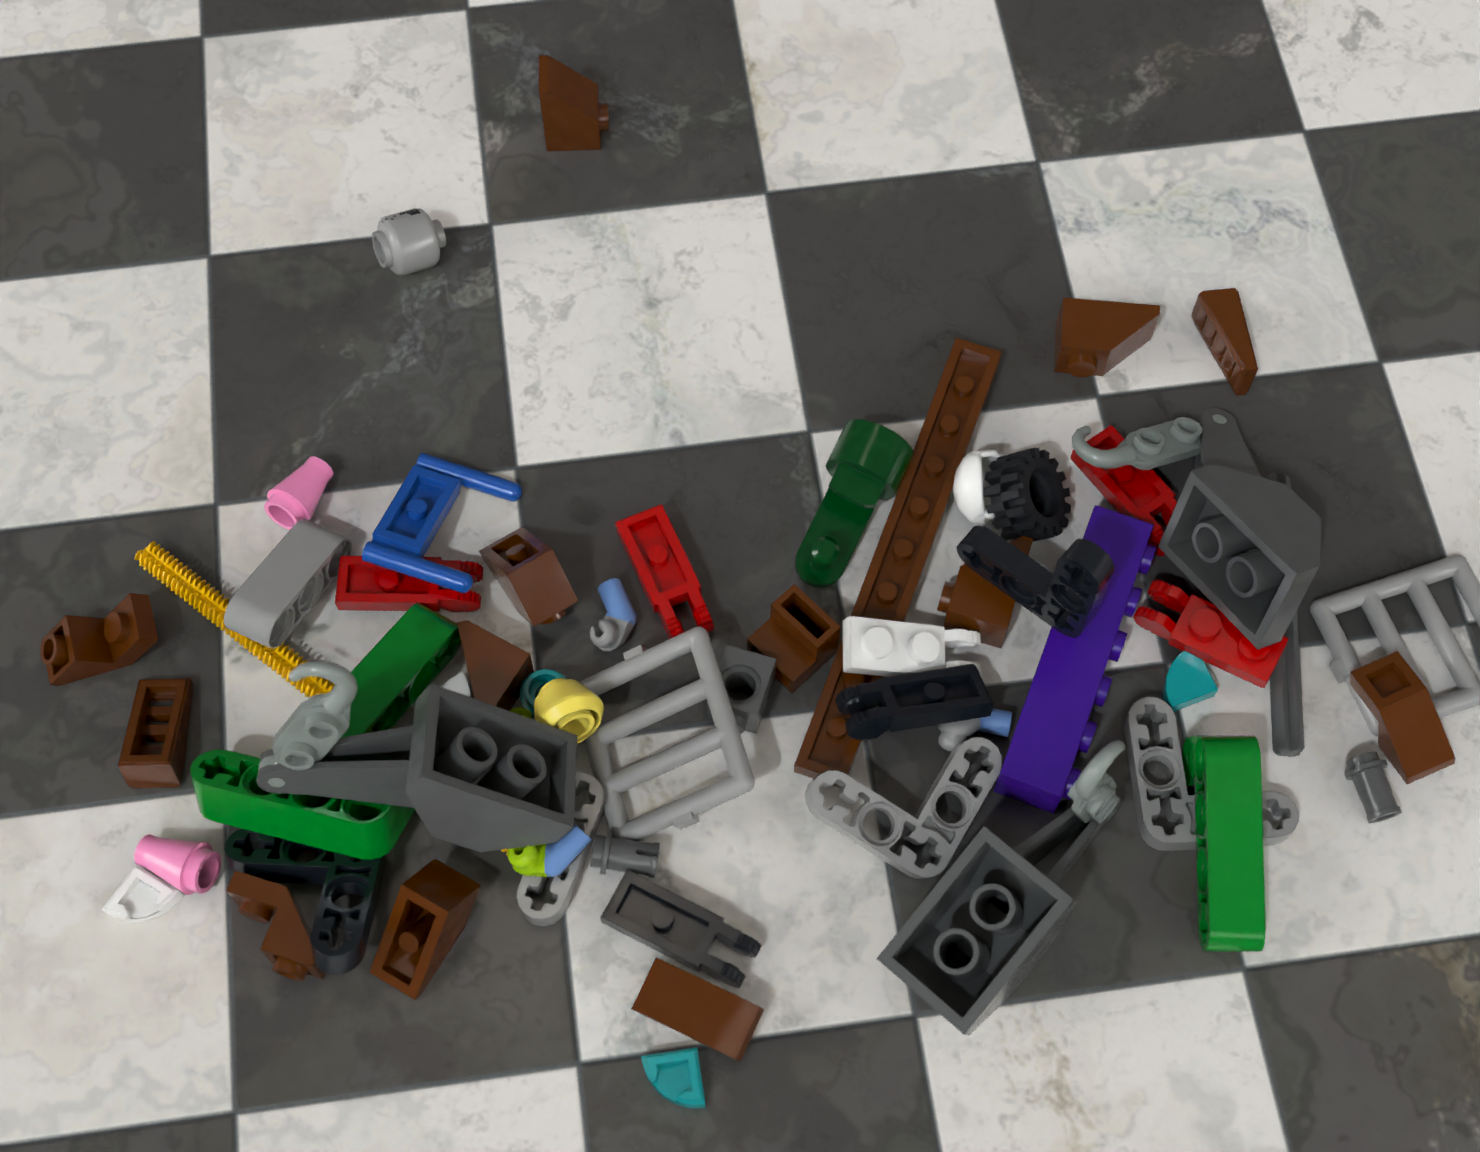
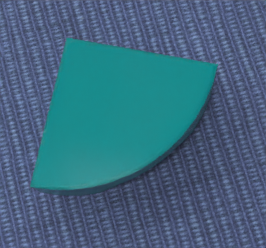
(1187, 682)
(676, 1076)

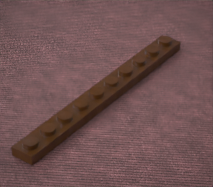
(905, 539)

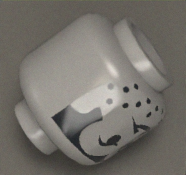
(408, 241)

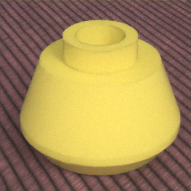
(569, 707)

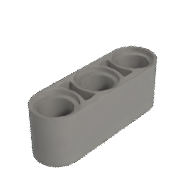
(287, 584)

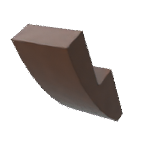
(698, 1009)

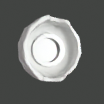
(970, 485)

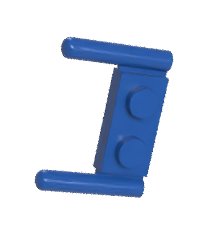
(418, 514)

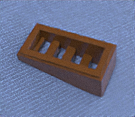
(1225, 331)
(157, 764)

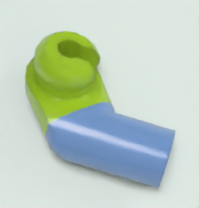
(551, 858)

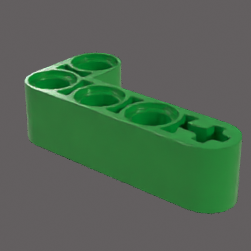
(401, 669)
(230, 796)
(1228, 841)

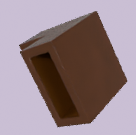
(797, 637)

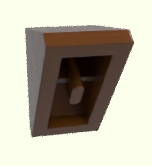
(493, 665)

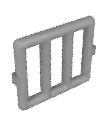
(1370, 597)
(724, 735)

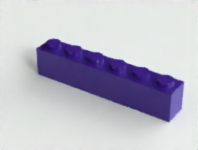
(1071, 674)

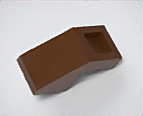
(93, 646)
(1406, 717)
(288, 936)

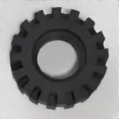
(1027, 495)

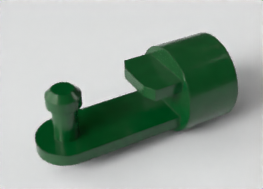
(863, 468)

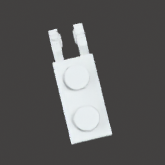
(900, 647)

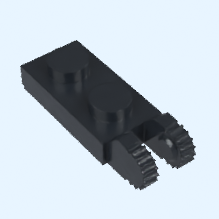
(914, 701)
(676, 927)

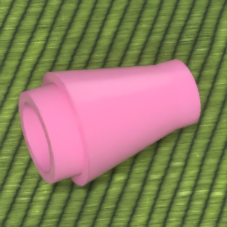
(298, 493)
(182, 863)

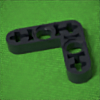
(1062, 598)
(338, 877)

